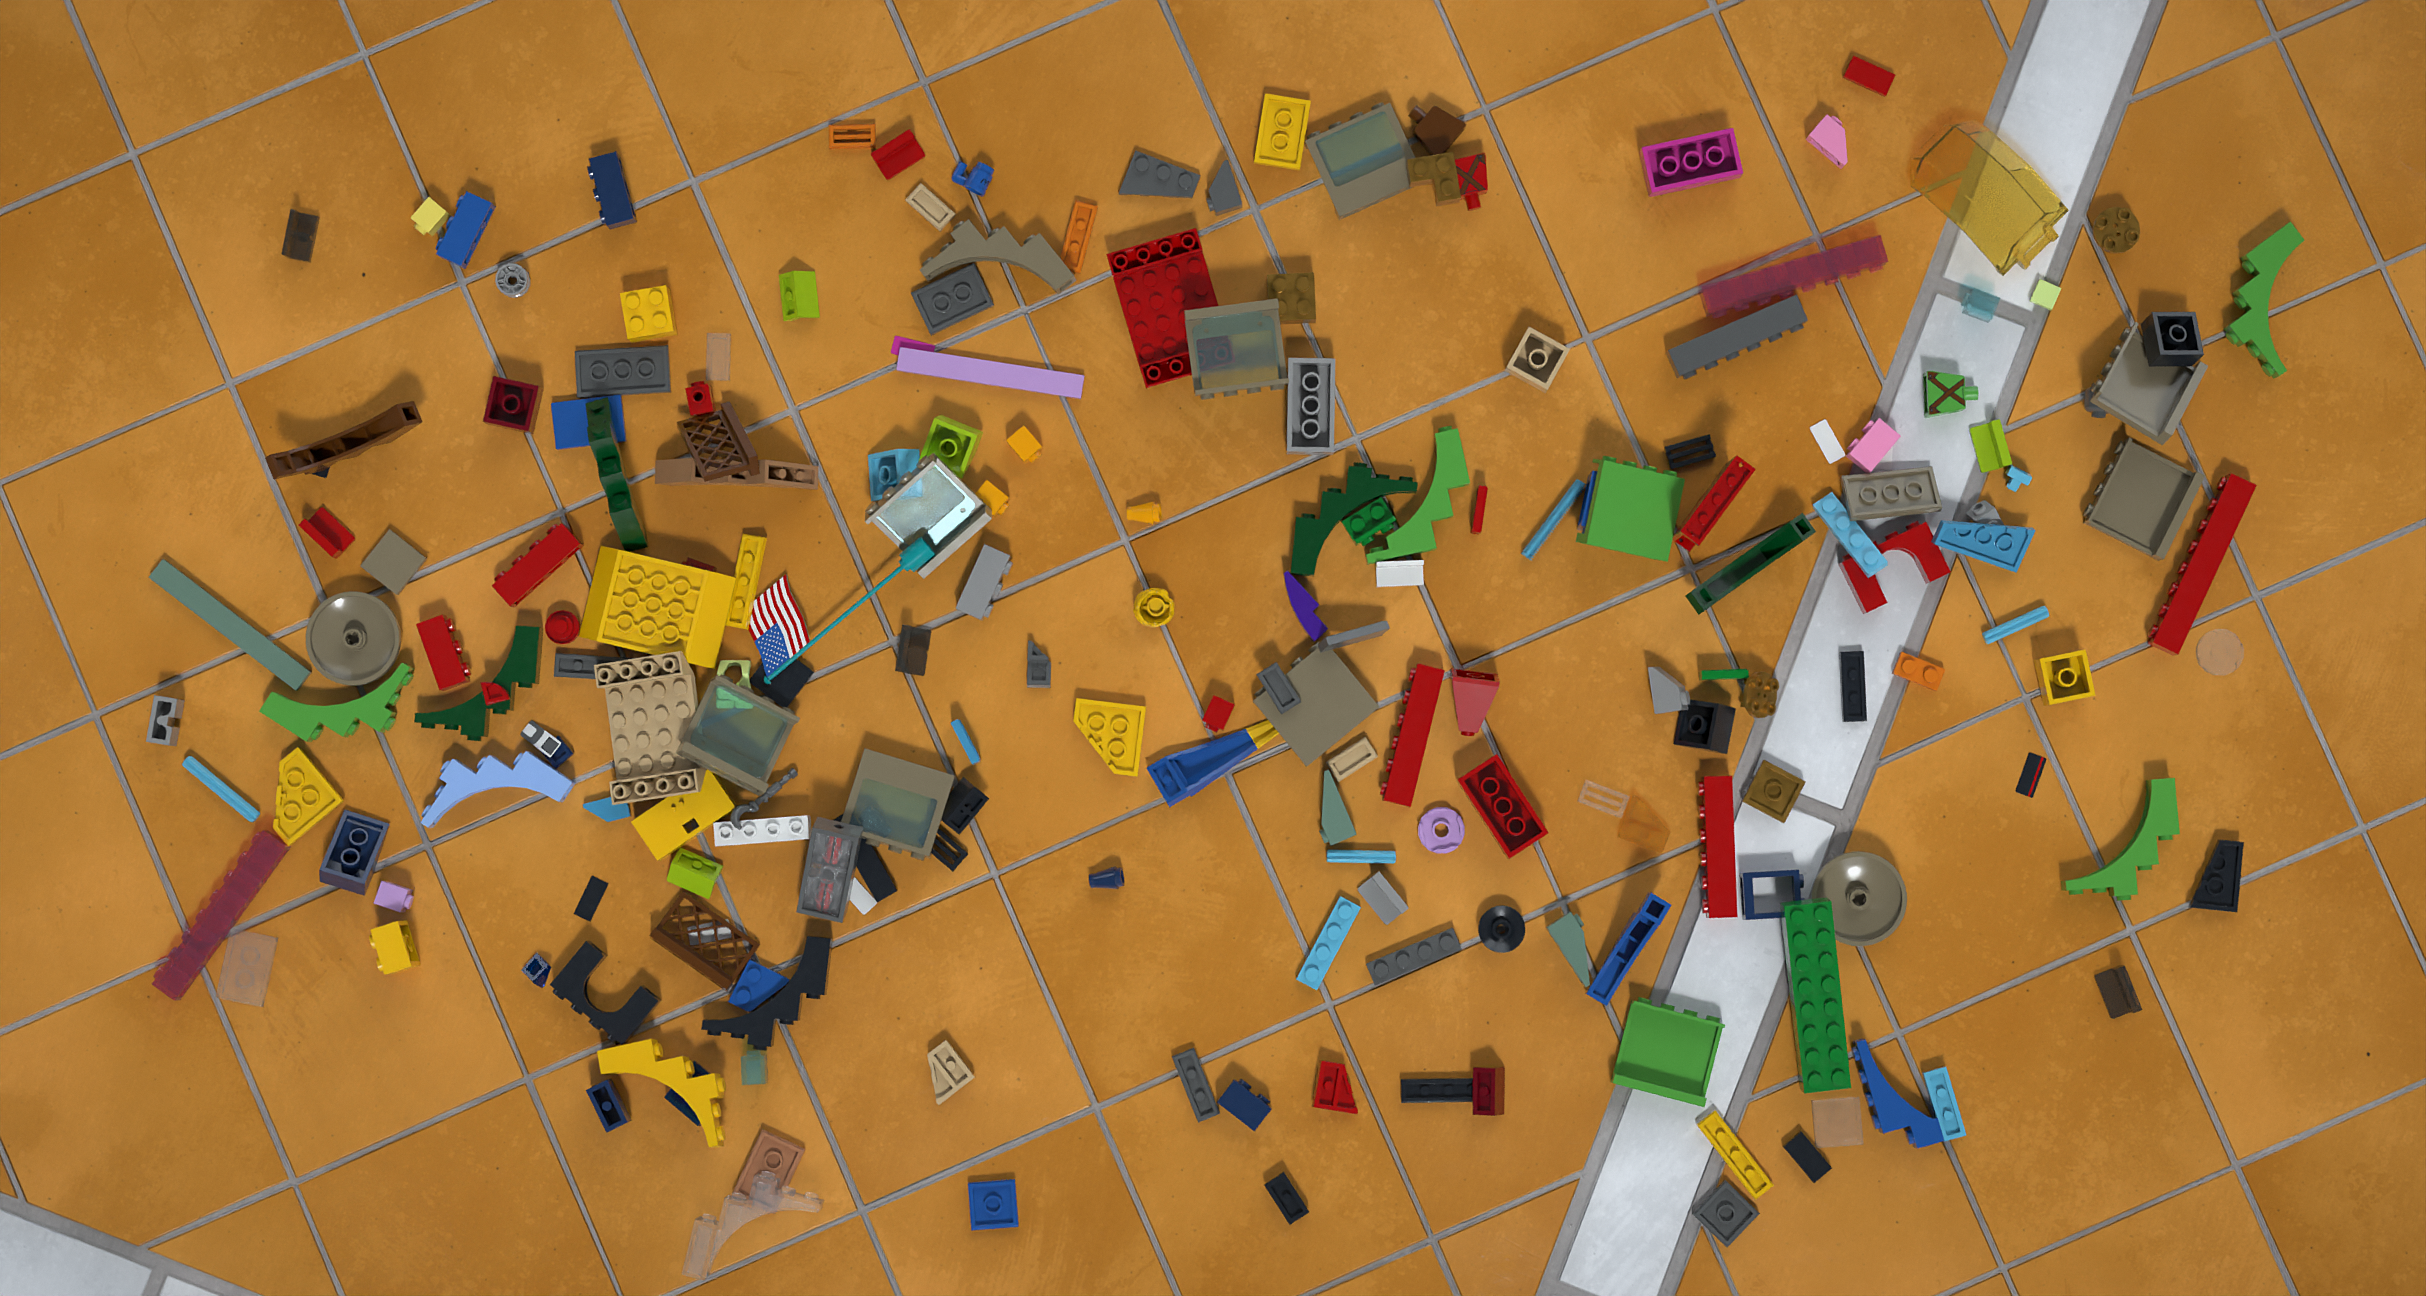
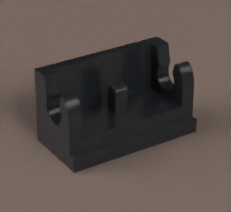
(963, 805)

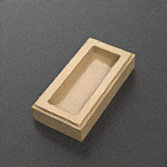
(930, 207)
(1352, 759)

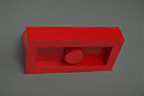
(898, 155)
(327, 532)

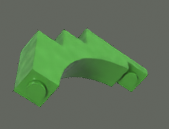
(1417, 533)

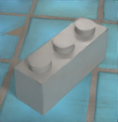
(984, 583)

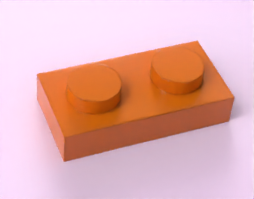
(1918, 671)

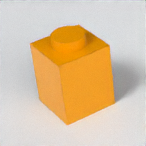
(1025, 445)
(993, 498)

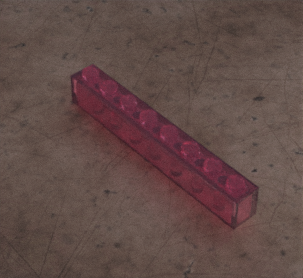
(1792, 276)
(221, 914)

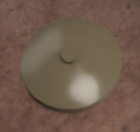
(353, 638)
(1864, 895)

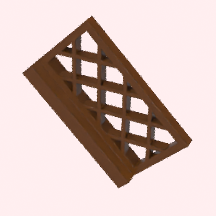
(735, 438)
(693, 958)

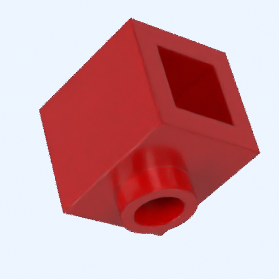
(700, 399)

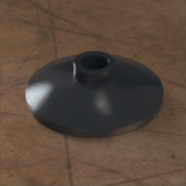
(1510, 938)

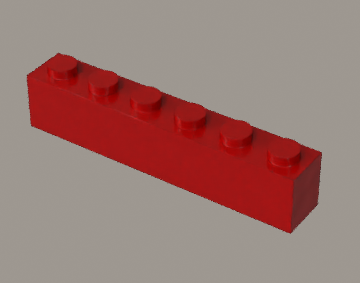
(1413, 735)
(1719, 846)

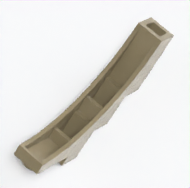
(970, 247)

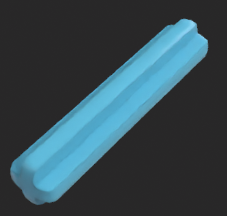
(2015, 624)
(1361, 856)

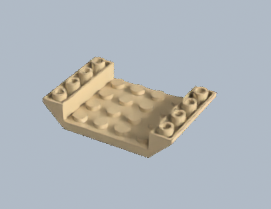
(648, 716)

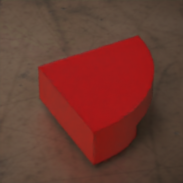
(494, 693)

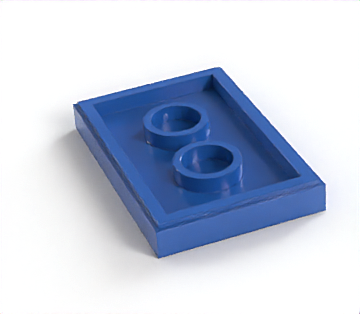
(571, 422)

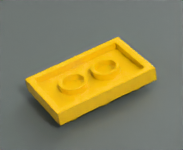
(1282, 132)

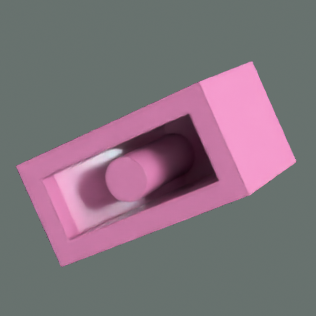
(1830, 140)

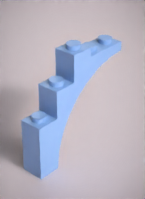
(464, 782)

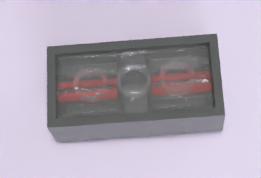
(829, 869)

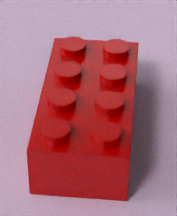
(1502, 806)

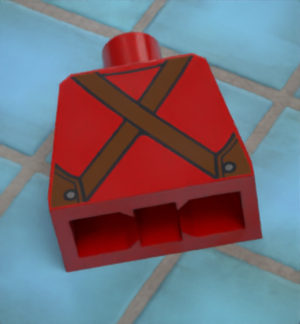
(1472, 179)

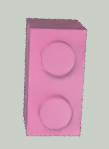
(1873, 445)

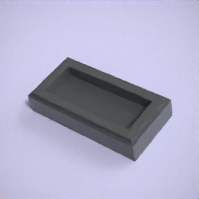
(1278, 688)

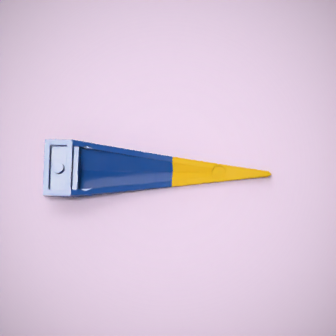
(1195, 768)

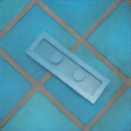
(1944, 1103)

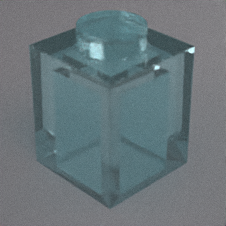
(1980, 305)
(754, 1068)

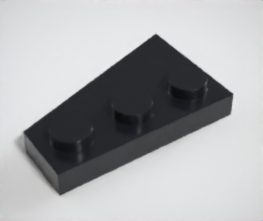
(2221, 879)

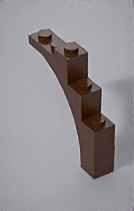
(346, 444)

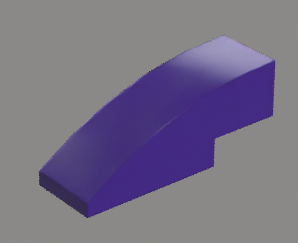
(1303, 607)

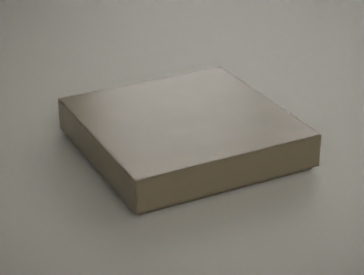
(393, 562)

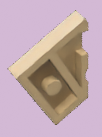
(947, 1071)

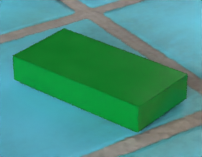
(1725, 674)

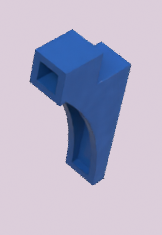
(1627, 947)
(1890, 1109)

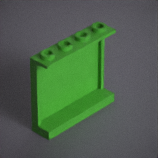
(1633, 509)
(1667, 1052)

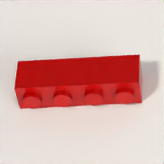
(537, 564)

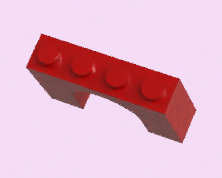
(1914, 542)

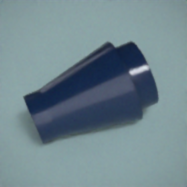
(1109, 878)

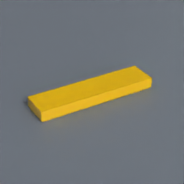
(747, 575)
(1734, 1154)

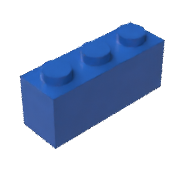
(465, 229)

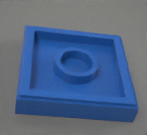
(993, 1204)

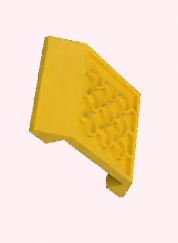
(657, 606)

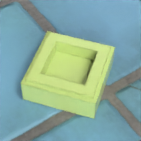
(2045, 294)

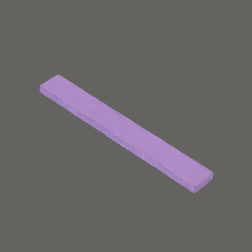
(990, 373)

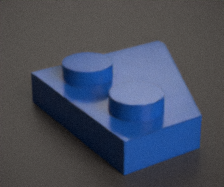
(756, 986)

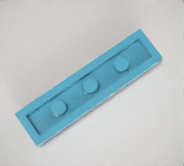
(1850, 535)
(1328, 943)

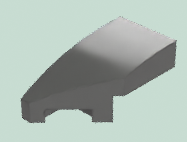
(1038, 668)

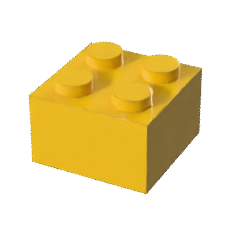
(648, 313)
(2064, 677)
(394, 947)

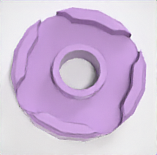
(1437, 816)

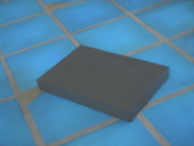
(952, 299)

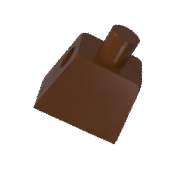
(1436, 129)

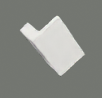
(1399, 573)

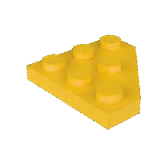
(1113, 731)
(301, 797)

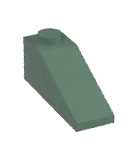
(1334, 817)
(1571, 942)

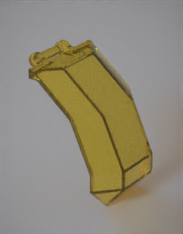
(1987, 193)

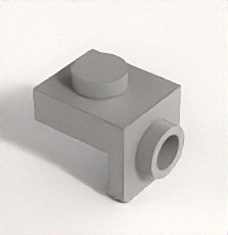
(1984, 513)

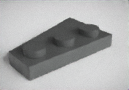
(1158, 178)

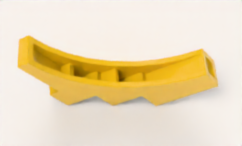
(677, 1072)

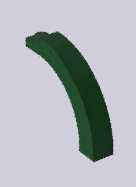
(1750, 563)

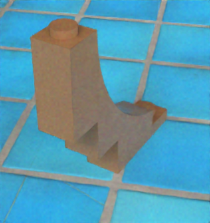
(772, 474)

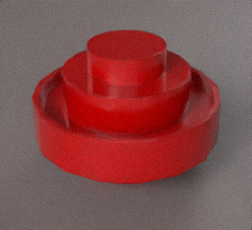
(562, 627)

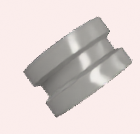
(503, 283)

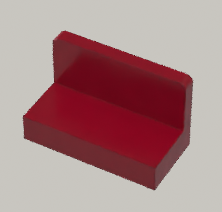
(1488, 1091)

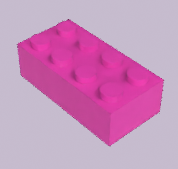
(1690, 162)

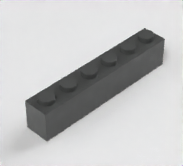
(1737, 336)

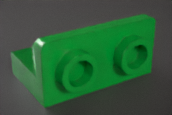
(1368, 522)

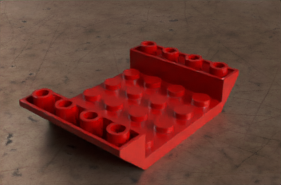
(1154, 290)

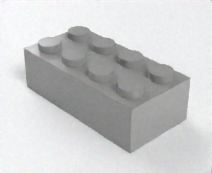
(1311, 406)

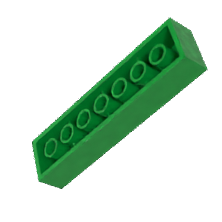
(1815, 995)

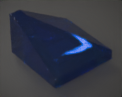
(537, 970)

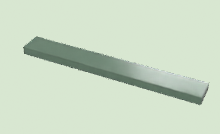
(230, 624)

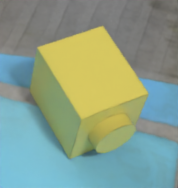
(429, 217)

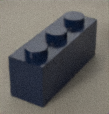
(611, 190)

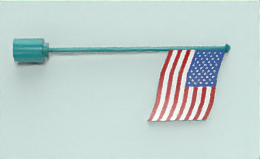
(781, 628)

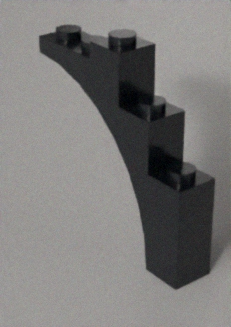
(760, 1024)

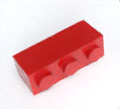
(444, 652)

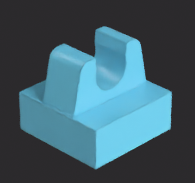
(2017, 477)

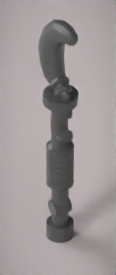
(753, 806)

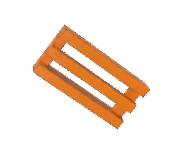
(852, 127)

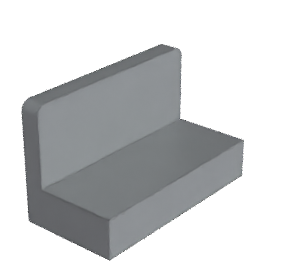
(1382, 898)

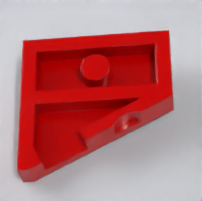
(1333, 1088)

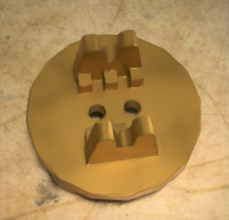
(2105, 233)
(1760, 695)

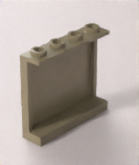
(2145, 395)
(2142, 499)
(1329, 705)

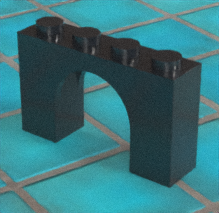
(573, 983)

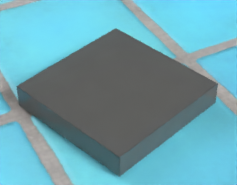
(1725, 1213)

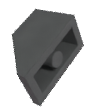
(1224, 192)

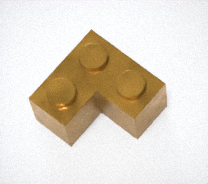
(1440, 172)

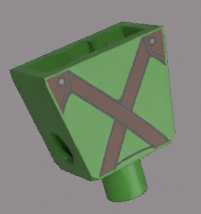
(1945, 393)

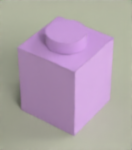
(394, 896)

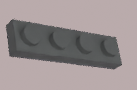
(1413, 956)

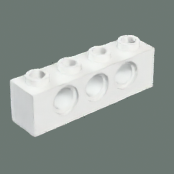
(763, 831)

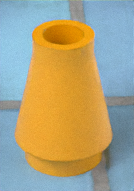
(1145, 513)

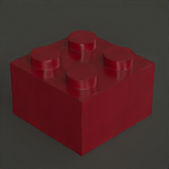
(513, 405)

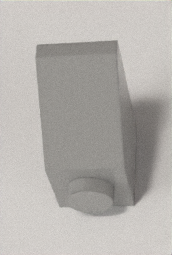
(1667, 692)

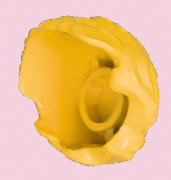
(1153, 607)

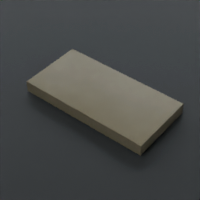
(1891, 493)

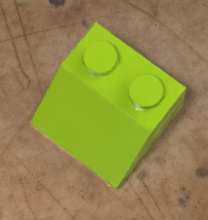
(952, 443)

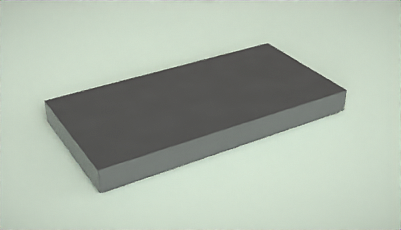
(622, 371)

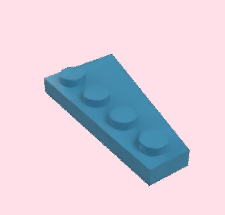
(1990, 543)

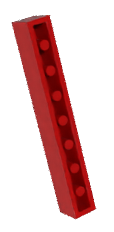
(2201, 564)

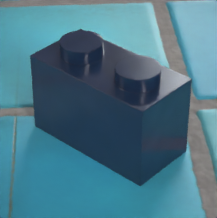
(1245, 1104)
(608, 1105)

